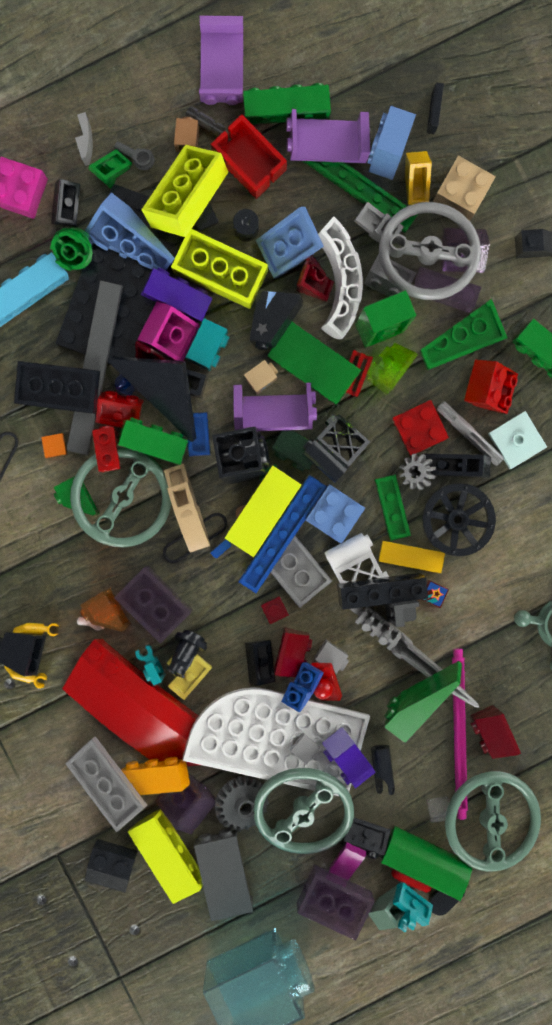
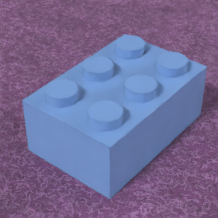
(390, 142)

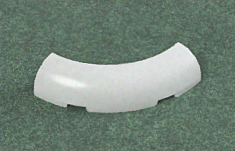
(347, 278)

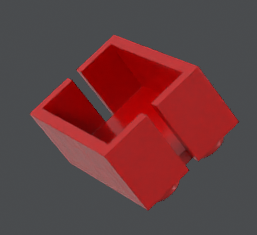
(249, 156)

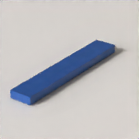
(282, 534)

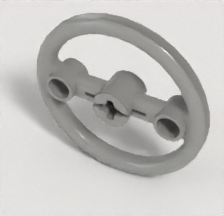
(432, 243)

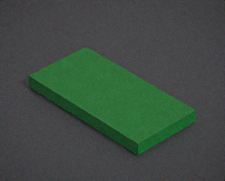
(314, 363)

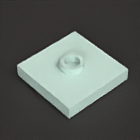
(517, 440)

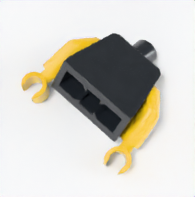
(23, 651)

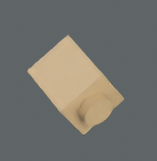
(261, 376)

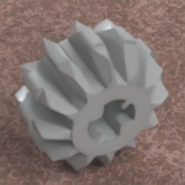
(423, 467)

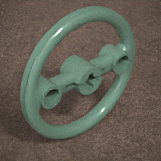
(94, 530)
(303, 810)
(493, 821)

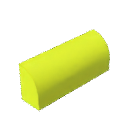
(263, 511)
(167, 856)

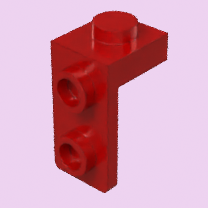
(106, 448)

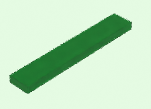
(361, 188)

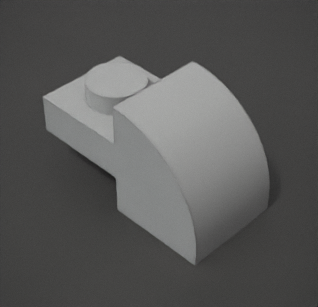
(374, 221)

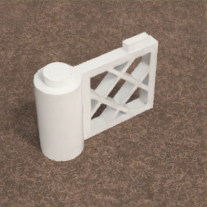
(351, 553)

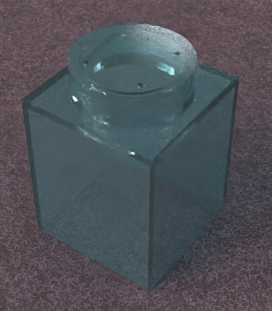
(258, 983)

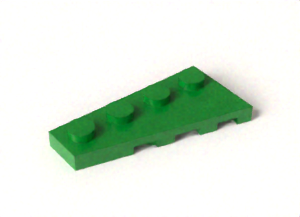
(467, 336)

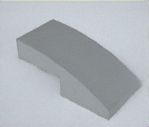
(85, 142)

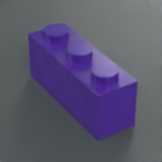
(176, 293)

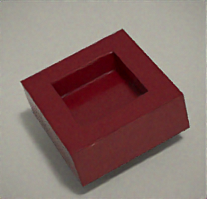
(274, 610)

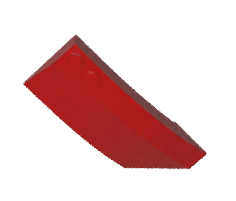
(129, 704)

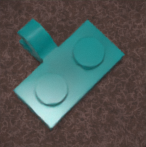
(153, 668)
(413, 905)

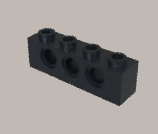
(382, 591)

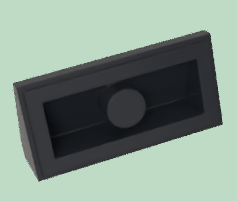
(65, 203)
(260, 662)

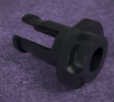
(187, 649)

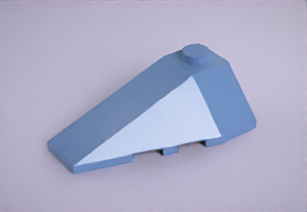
(121, 230)

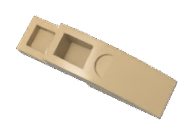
(186, 508)

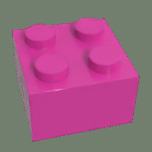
(21, 187)

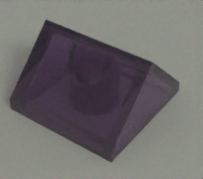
(455, 236)

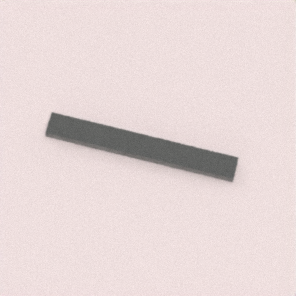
(96, 359)

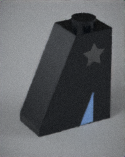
(272, 317)

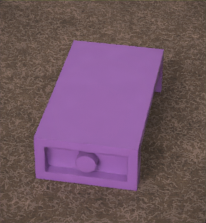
(221, 59)
(328, 139)
(274, 411)

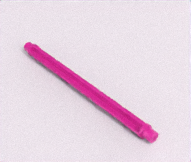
(460, 736)

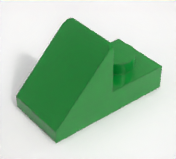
(110, 167)

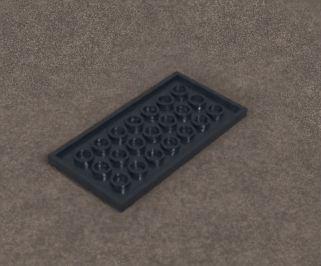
(112, 268)

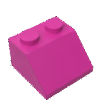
(169, 331)

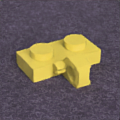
(193, 676)

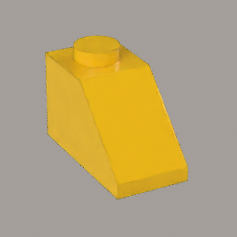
(417, 177)

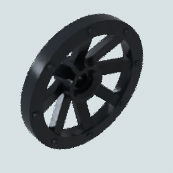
(464, 519)

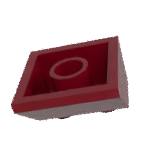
(292, 652)
(494, 733)

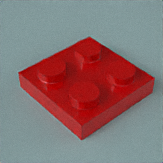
(420, 428)

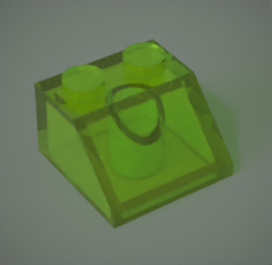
(391, 368)

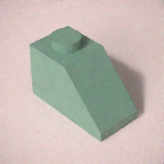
(384, 912)

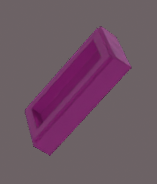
(347, 861)

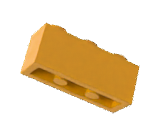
(158, 777)

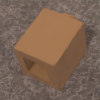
(186, 133)

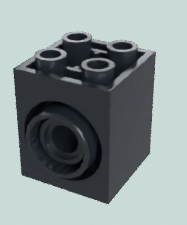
(241, 455)

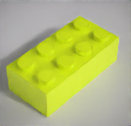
(185, 190)
(219, 268)

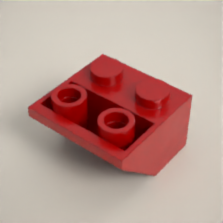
(491, 386)

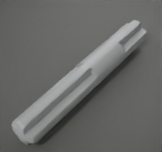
(468, 432)

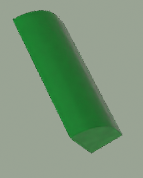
(427, 863)

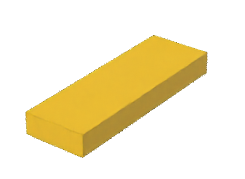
(411, 557)

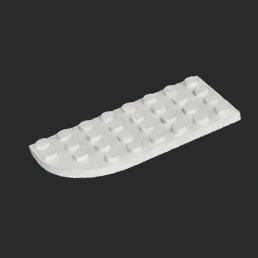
(254, 730)

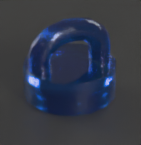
(123, 386)

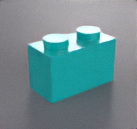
(207, 345)

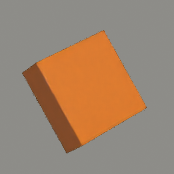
(54, 445)

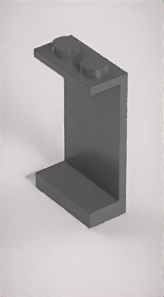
(223, 874)

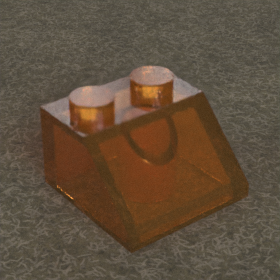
(105, 611)

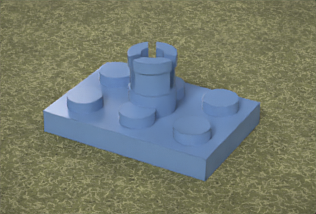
(289, 242)

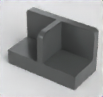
(401, 612)

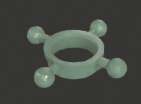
(523, 619)

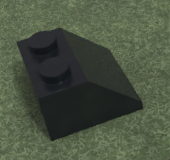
(110, 865)

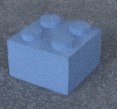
(335, 514)

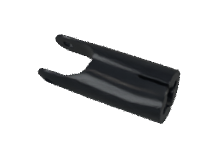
(383, 767)

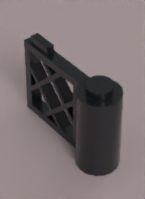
(328, 457)

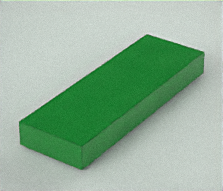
(392, 507)

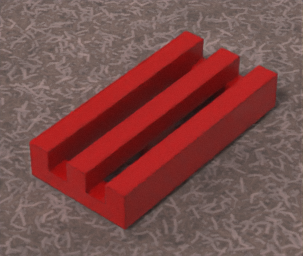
(361, 356)

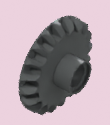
(232, 797)

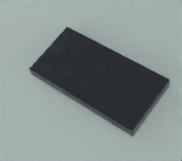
(57, 387)

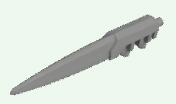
(402, 646)

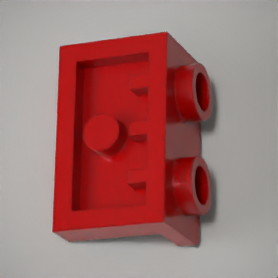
(115, 408)

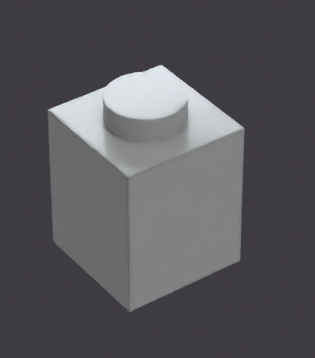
(332, 654)

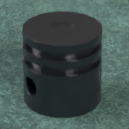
(246, 225)

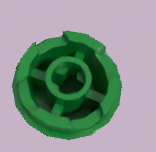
(72, 248)

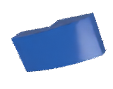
(303, 687)

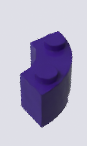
(348, 757)

